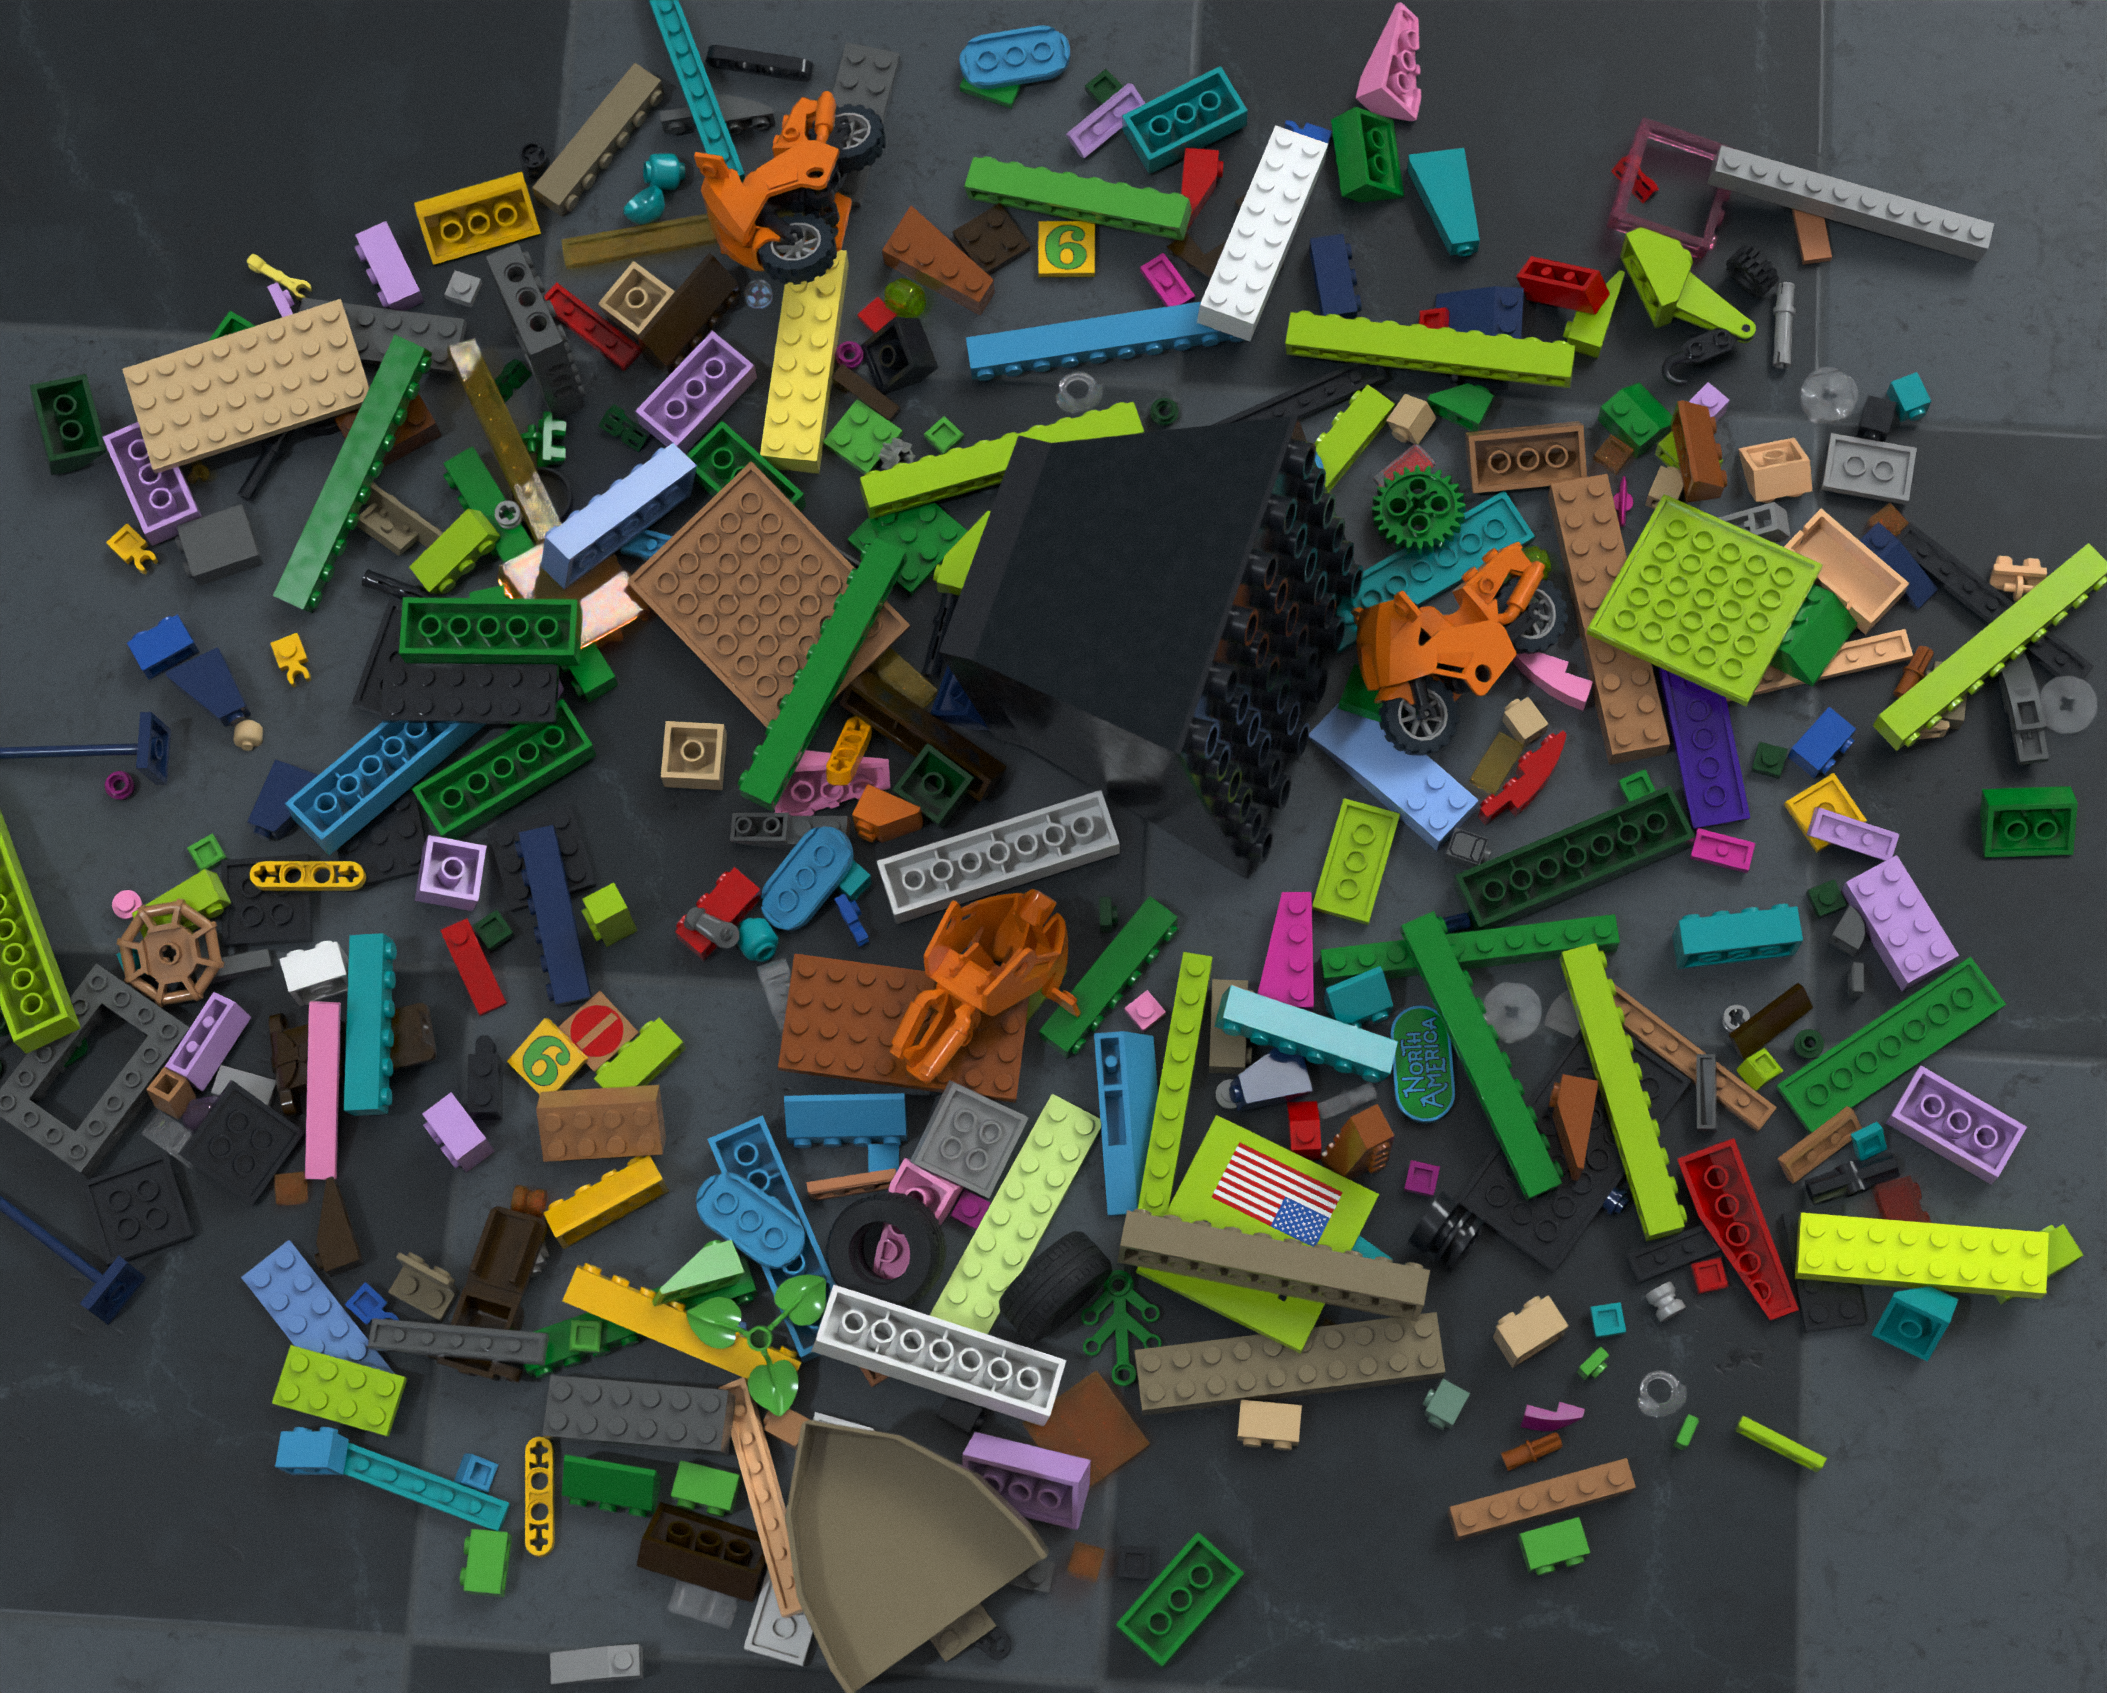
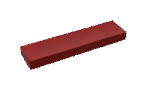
(592, 328)

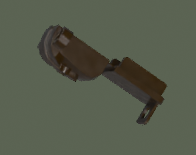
(289, 1047)
(497, 1284)

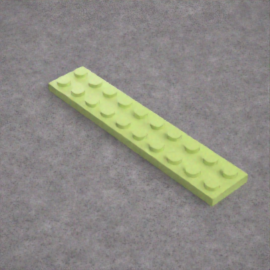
(1018, 1215)

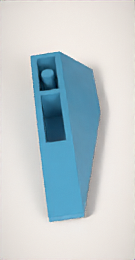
(1126, 1113)

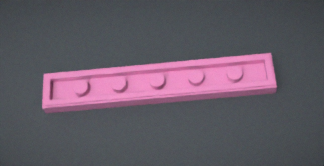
(322, 1090)

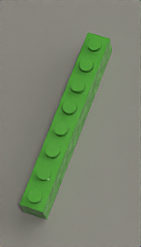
(1078, 198)

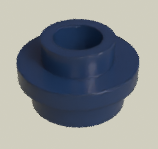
(1616, 1201)

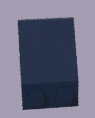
(1485, 310)

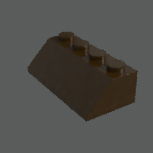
(689, 315)
(703, 1552)

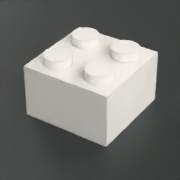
(316, 972)

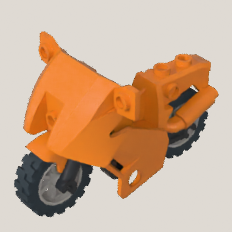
(787, 206)
(1415, 649)

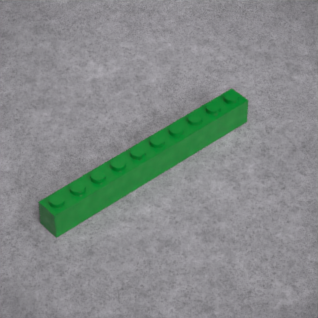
(353, 474)
(481, 493)
(822, 674)
(1476, 948)
(1480, 1055)

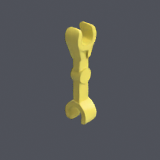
(259, 266)

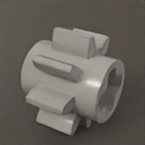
(895, 453)

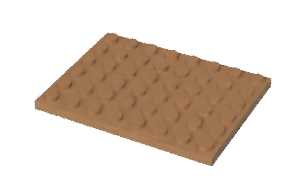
(752, 590)

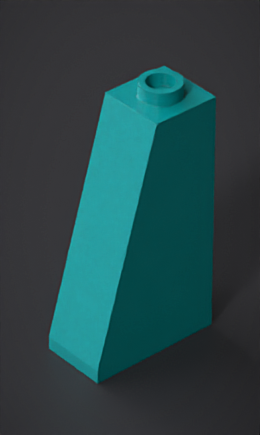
(1447, 195)

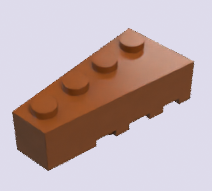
(934, 261)
(1361, 1145)

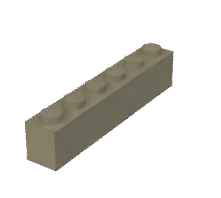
(599, 140)

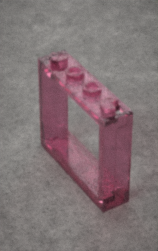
(1626, 222)

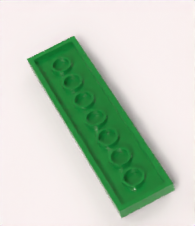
(1891, 1045)

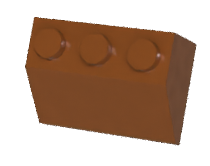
(1697, 452)

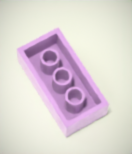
(696, 393)
(157, 499)
(1900, 923)
(1956, 1125)

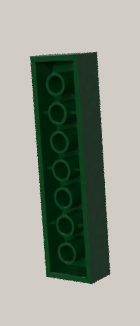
(1573, 860)

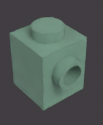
(1445, 1404)

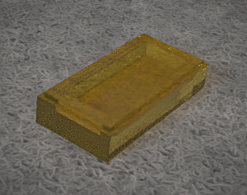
(1496, 763)

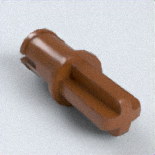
(1914, 671)
(1531, 1451)

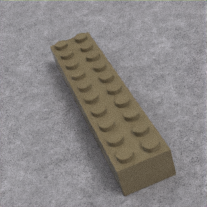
(1273, 1265)
(1263, 1369)

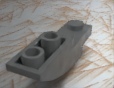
(737, 112)
(2024, 711)
(780, 829)

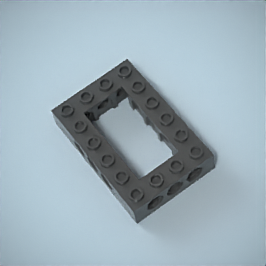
(532, 323)
(125, 1096)

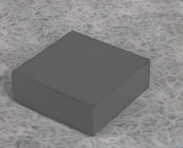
(1855, 980)

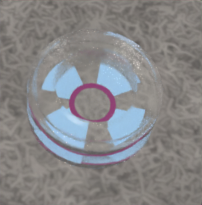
(758, 294)

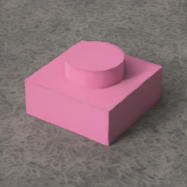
(1145, 1011)

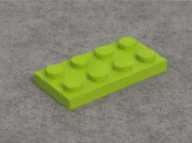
(1355, 861)
(339, 1391)

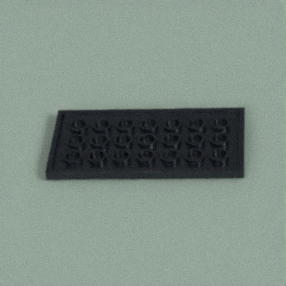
(1556, 1219)

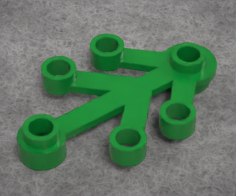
(1120, 1323)

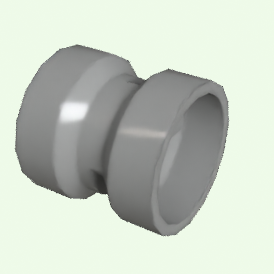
(1664, 1299)

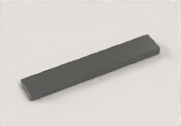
(458, 1341)

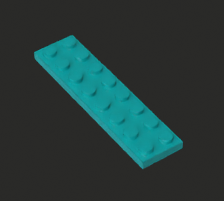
(1428, 575)

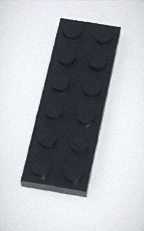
(470, 693)

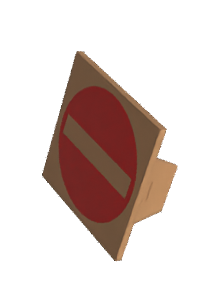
(598, 1030)

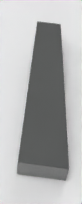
(240, 965)
(1706, 1093)

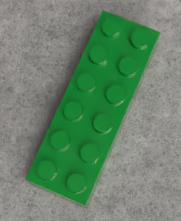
(491, 631)
(503, 773)

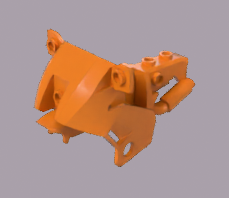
(1007, 932)

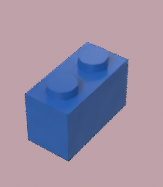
(162, 646)
(1822, 743)

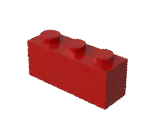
(1563, 285)
(728, 901)

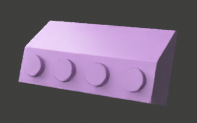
(1031, 1478)

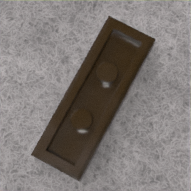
(1770, 1021)

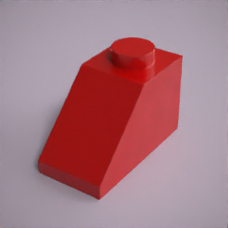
(1304, 1129)

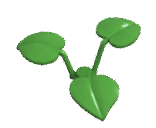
(718, 1320)

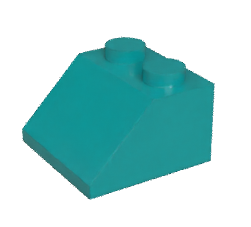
(1360, 999)
(1916, 1320)

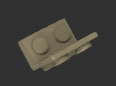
(424, 1288)

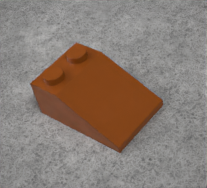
(1572, 1115)

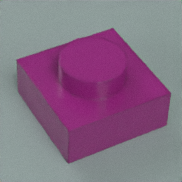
(1421, 1178)
(970, 1209)

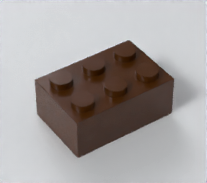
(414, 433)

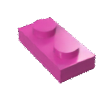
(1167, 282)
(1722, 850)

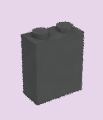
(218, 545)

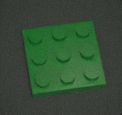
(921, 531)

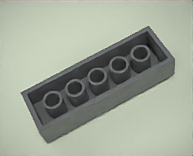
(639, 1415)

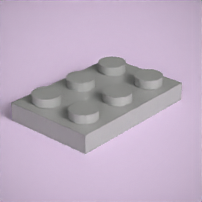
(1869, 469)

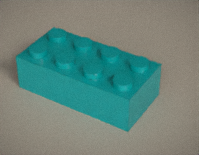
(1184, 119)
(1737, 936)

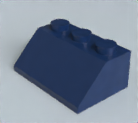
(955, 706)

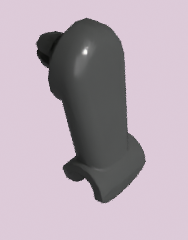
(716, 930)

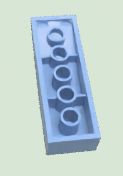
(1406, 784)

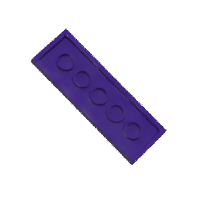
(1704, 753)

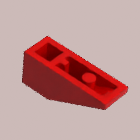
(1200, 178)
(473, 966)

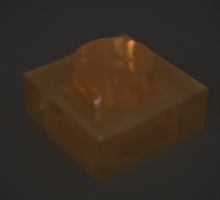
(1613, 454)
(1890, 519)
(291, 1188)

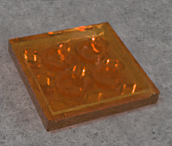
(1091, 1426)

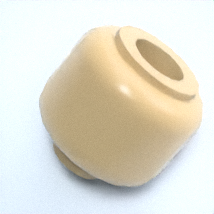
(248, 735)

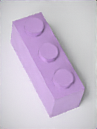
(388, 268)
(208, 1041)

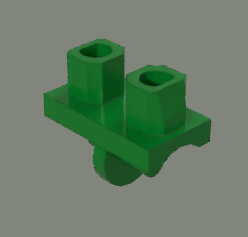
(547, 429)

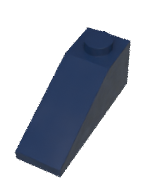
(1895, 555)

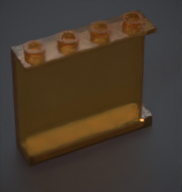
(602, 592)

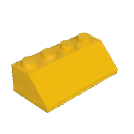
(477, 218)
(606, 1201)

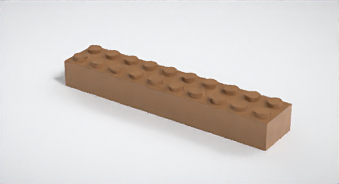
(1592, 559)

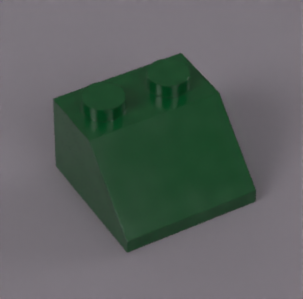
(934, 785)

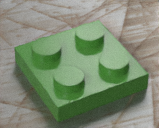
(861, 437)

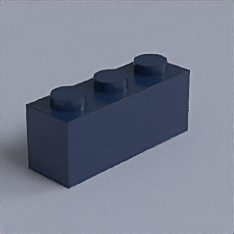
(1334, 277)

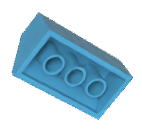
(846, 1119)

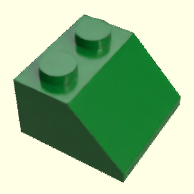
(1635, 418)

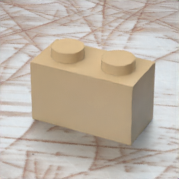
(1269, 1424)

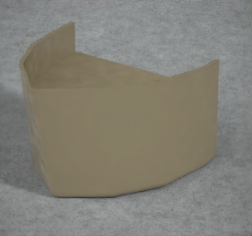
(896, 1548)

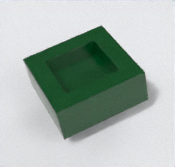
(1103, 87)
(1769, 760)
(1826, 899)
(1108, 914)
(493, 930)

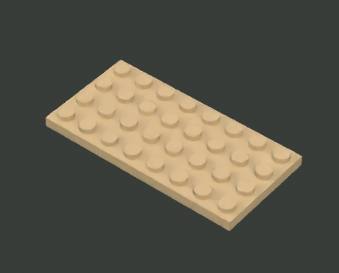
(247, 386)

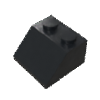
(899, 355)

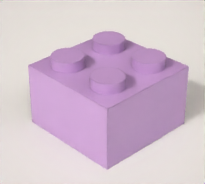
(450, 873)
(462, 1138)

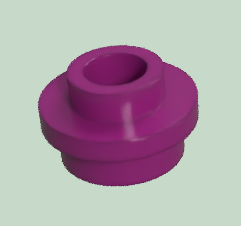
(849, 347)
(115, 778)

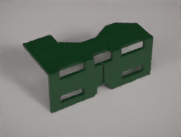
(513, 378)
(628, 433)

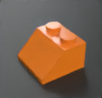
(885, 816)

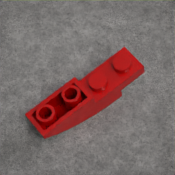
(1533, 773)

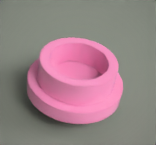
(126, 903)

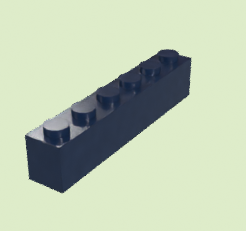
(554, 915)

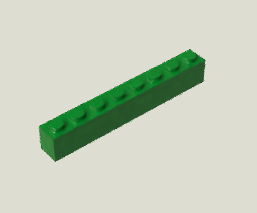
(615, 1335)

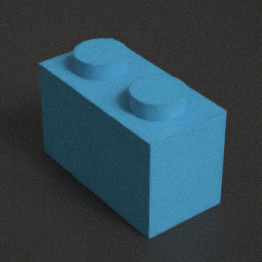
(312, 1452)

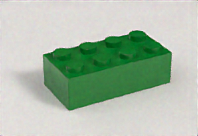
(725, 454)
(1179, 1600)

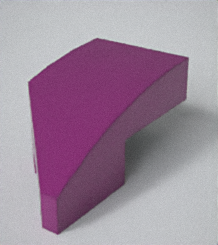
(1545, 1420)

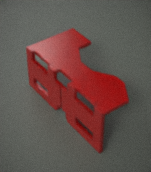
(1638, 183)

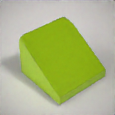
(1759, 1069)

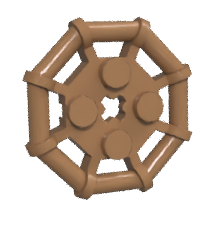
(186, 958)

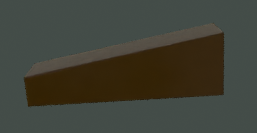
(859, 389)

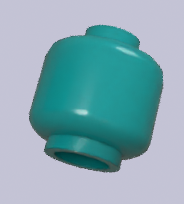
(663, 171)
(757, 939)

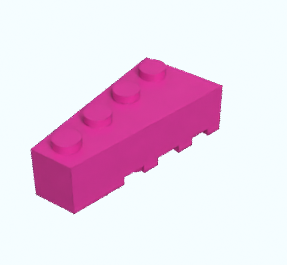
(1289, 958)

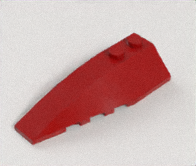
(1736, 1222)

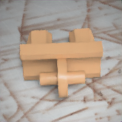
(2016, 578)

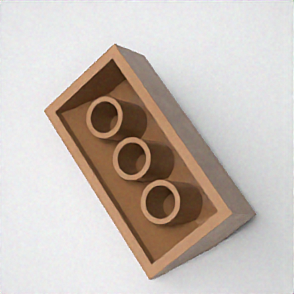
(1525, 456)

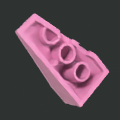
(1390, 75)
(811, 792)
(929, 1188)

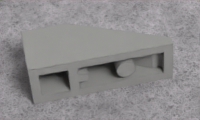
(1766, 521)
(597, 1664)

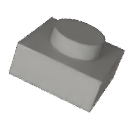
(463, 288)

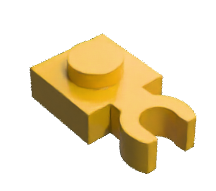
(131, 547)
(290, 655)

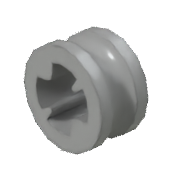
(511, 507)
(1726, 1018)

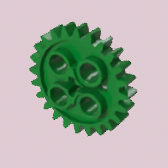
(1400, 495)

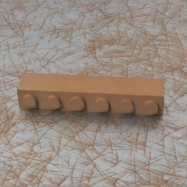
(1541, 1499)

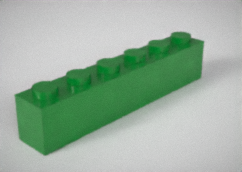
(1110, 976)

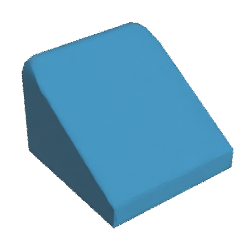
(882, 1157)
(476, 1472)

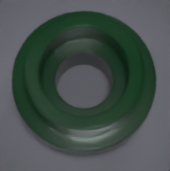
(1164, 404)
(1802, 1050)

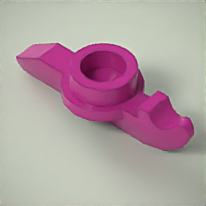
(1623, 502)

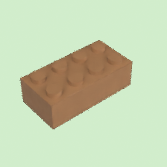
(601, 1123)

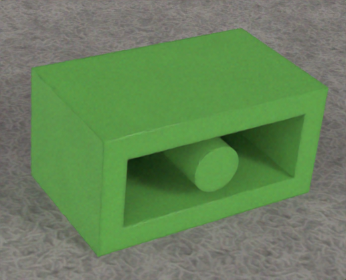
(706, 1488)
(1553, 1546)
(486, 1563)

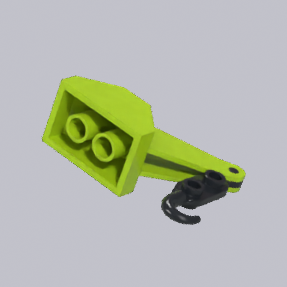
(1669, 290)

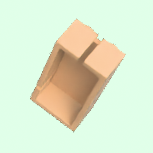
(1849, 570)

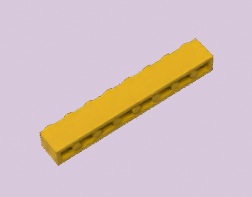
(665, 1323)

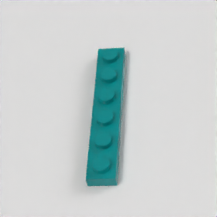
(425, 1488)

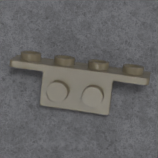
(394, 523)

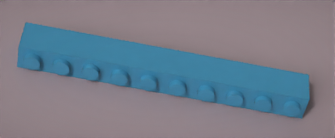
(1090, 341)

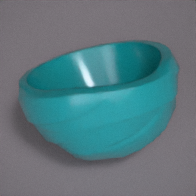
(645, 206)

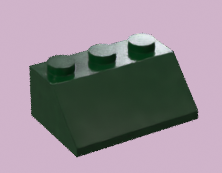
(67, 423)

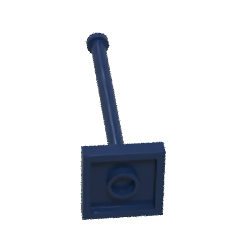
(151, 749)
(110, 1289)

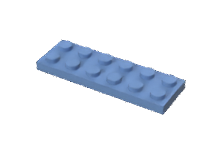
(308, 1308)

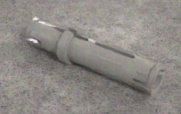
(1784, 316)

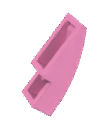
(1551, 676)

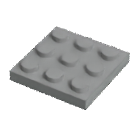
(969, 1139)

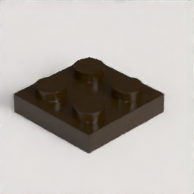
(992, 239)

